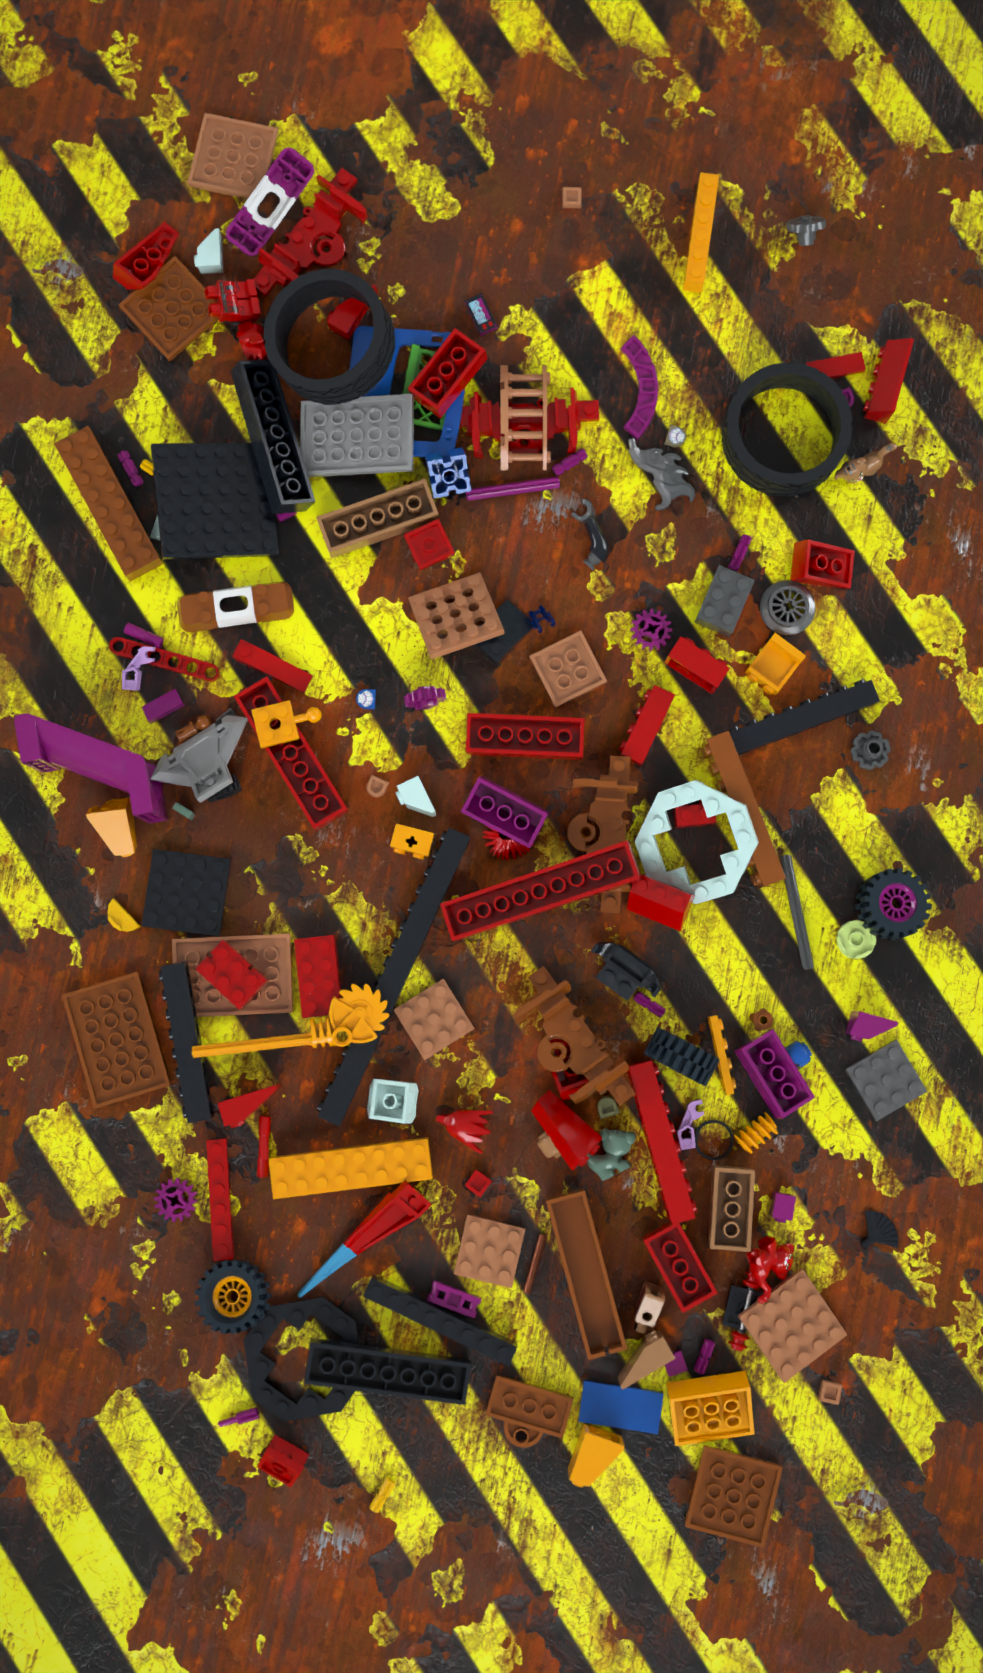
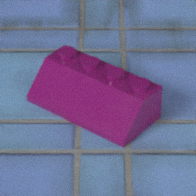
(505, 811)
(774, 1074)

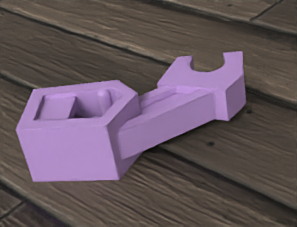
(140, 659)
(690, 1115)

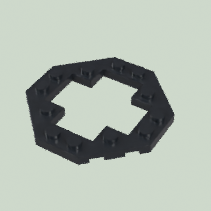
(260, 1364)

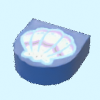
(366, 699)

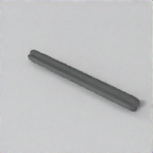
(797, 913)

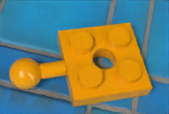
(288, 729)

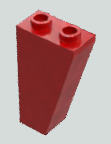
(566, 1130)

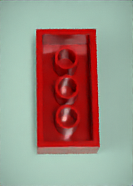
(447, 373)
(317, 974)
(679, 1266)

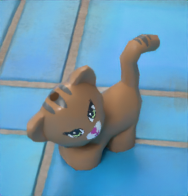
(857, 468)

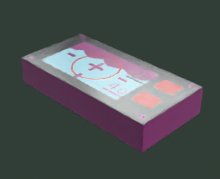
(480, 314)

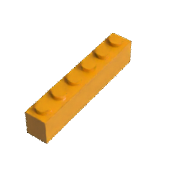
(700, 232)

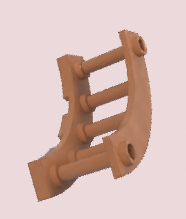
(507, 413)

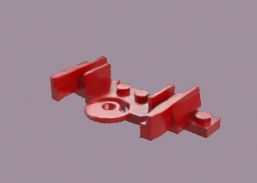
(324, 220)
(484, 420)

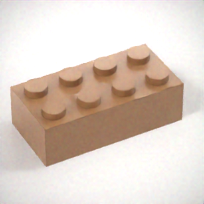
(731, 1208)

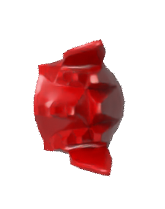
(252, 340)
(466, 1126)

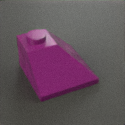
(867, 1026)

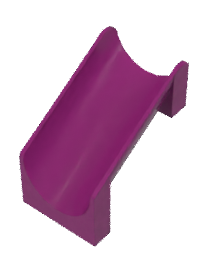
(53, 747)

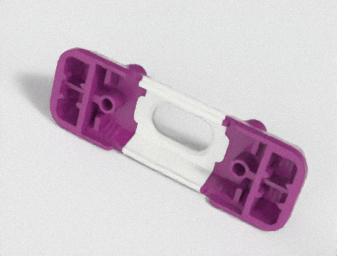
(285, 178)

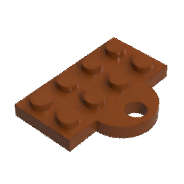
(528, 1410)

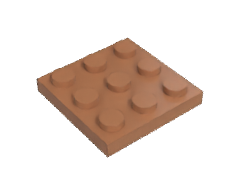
(568, 669)
(434, 1019)
(489, 1251)

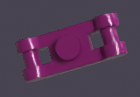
(454, 1299)

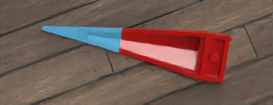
(388, 1216)

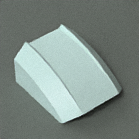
(392, 1101)

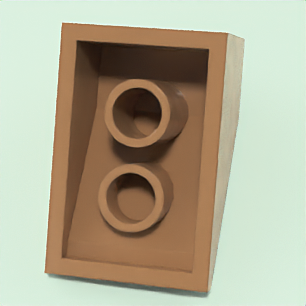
(647, 1357)

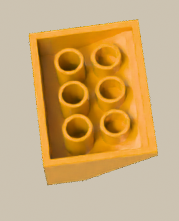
(710, 1408)

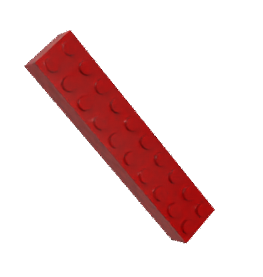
(541, 891)

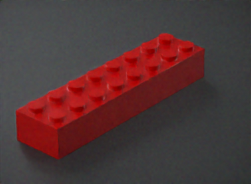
(296, 762)
(660, 1141)

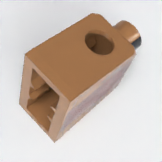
(648, 1306)

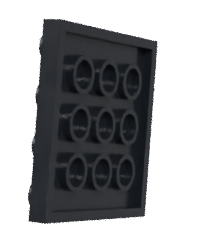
(186, 892)

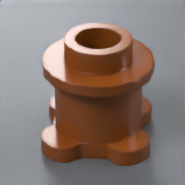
(755, 1017)

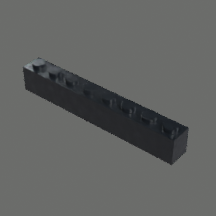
(804, 717)
(185, 1034)
(440, 1320)

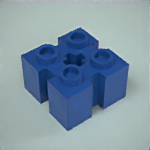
(457, 478)

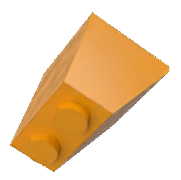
(593, 1454)

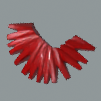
(503, 844)

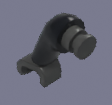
(599, 545)

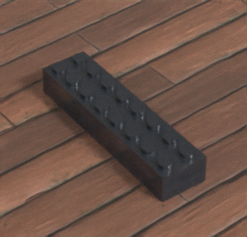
(272, 436)
(387, 1371)

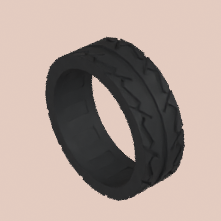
(294, 301)
(803, 379)

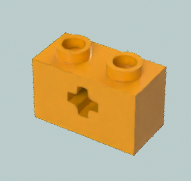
(403, 833)

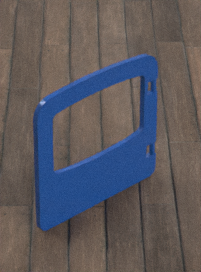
(407, 337)

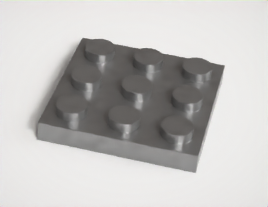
(885, 1080)

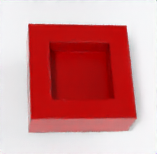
(478, 1183)

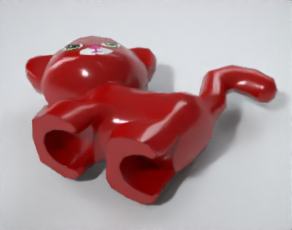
(767, 1257)

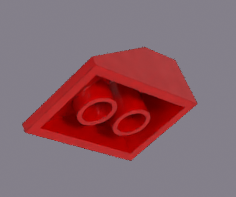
(822, 564)
(566, 1081)
(240, 1108)

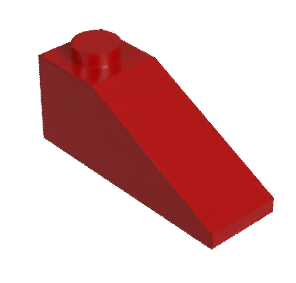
(347, 316)

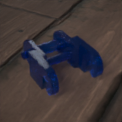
(546, 615)

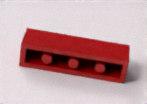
(647, 725)

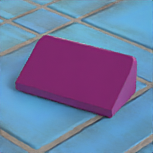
(162, 706)

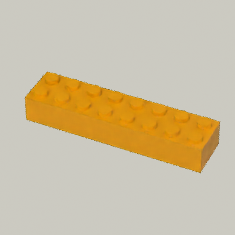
(350, 1168)

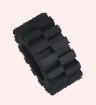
(228, 791)

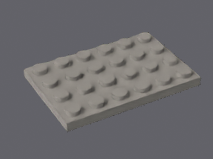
(358, 436)

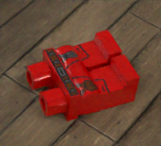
(233, 301)

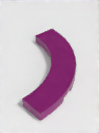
(647, 386)

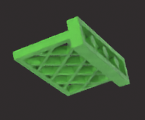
(412, 372)

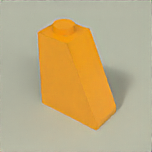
(115, 825)

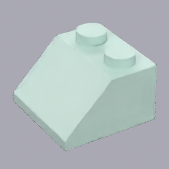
(415, 797)

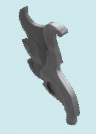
(666, 473)

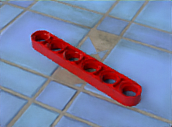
(166, 655)

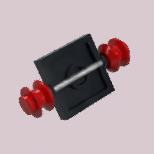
(738, 1300)

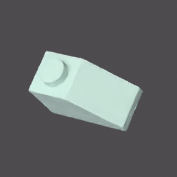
(210, 254)

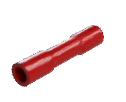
(263, 1159)

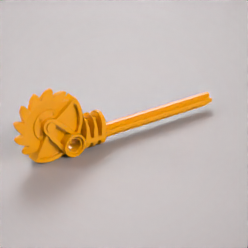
(355, 1013)

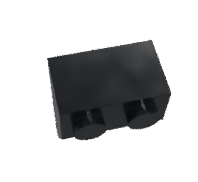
(516, 628)

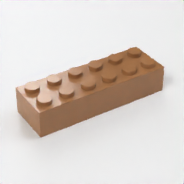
(378, 518)

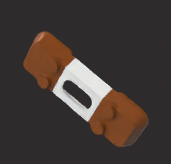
(265, 604)

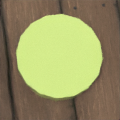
(855, 940)

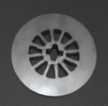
(786, 627)

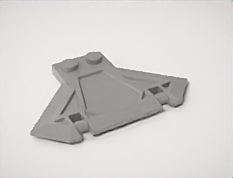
(203, 759)

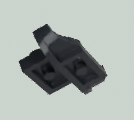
(625, 970)

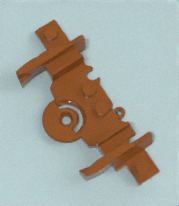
(607, 813)
(585, 1055)

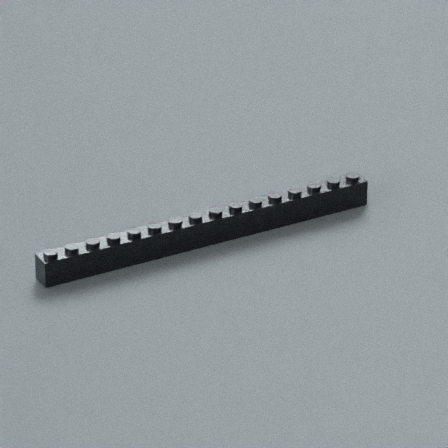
(396, 970)

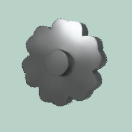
(806, 228)
(870, 750)

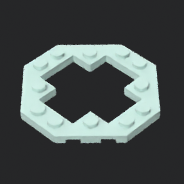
(714, 804)

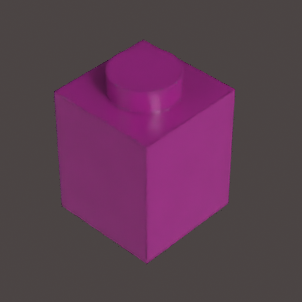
(782, 1206)

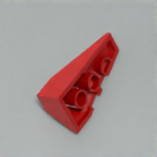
(145, 259)

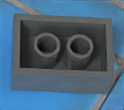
(724, 601)

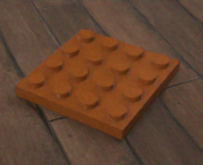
(170, 309)
(733, 1496)

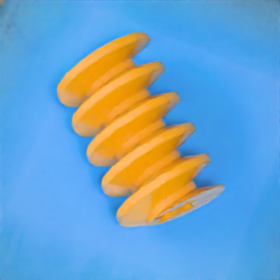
(756, 1133)

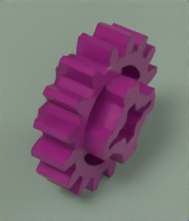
(648, 622)
(425, 697)
(184, 1203)

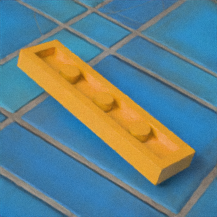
(720, 1046)

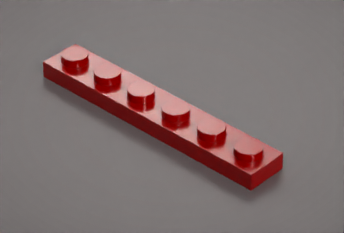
(220, 1199)

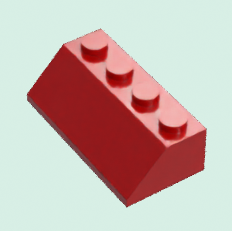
(888, 379)

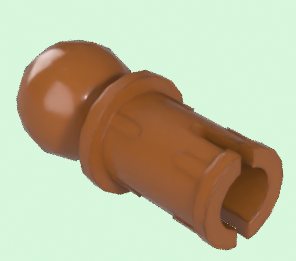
(191, 729)

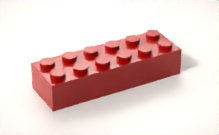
(525, 736)

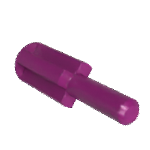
(241, 1417)

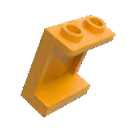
(774, 664)

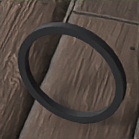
(731, 1143)

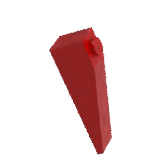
(272, 666)

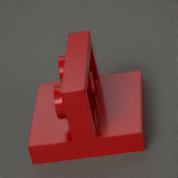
(429, 544)
(283, 1461)

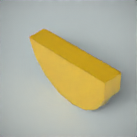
(121, 918)

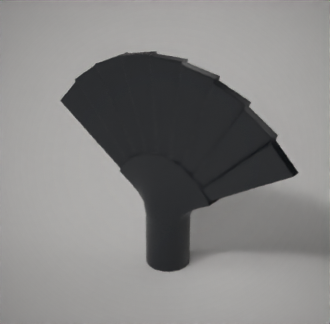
(879, 1230)

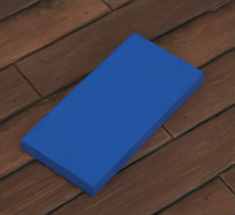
(618, 1408)

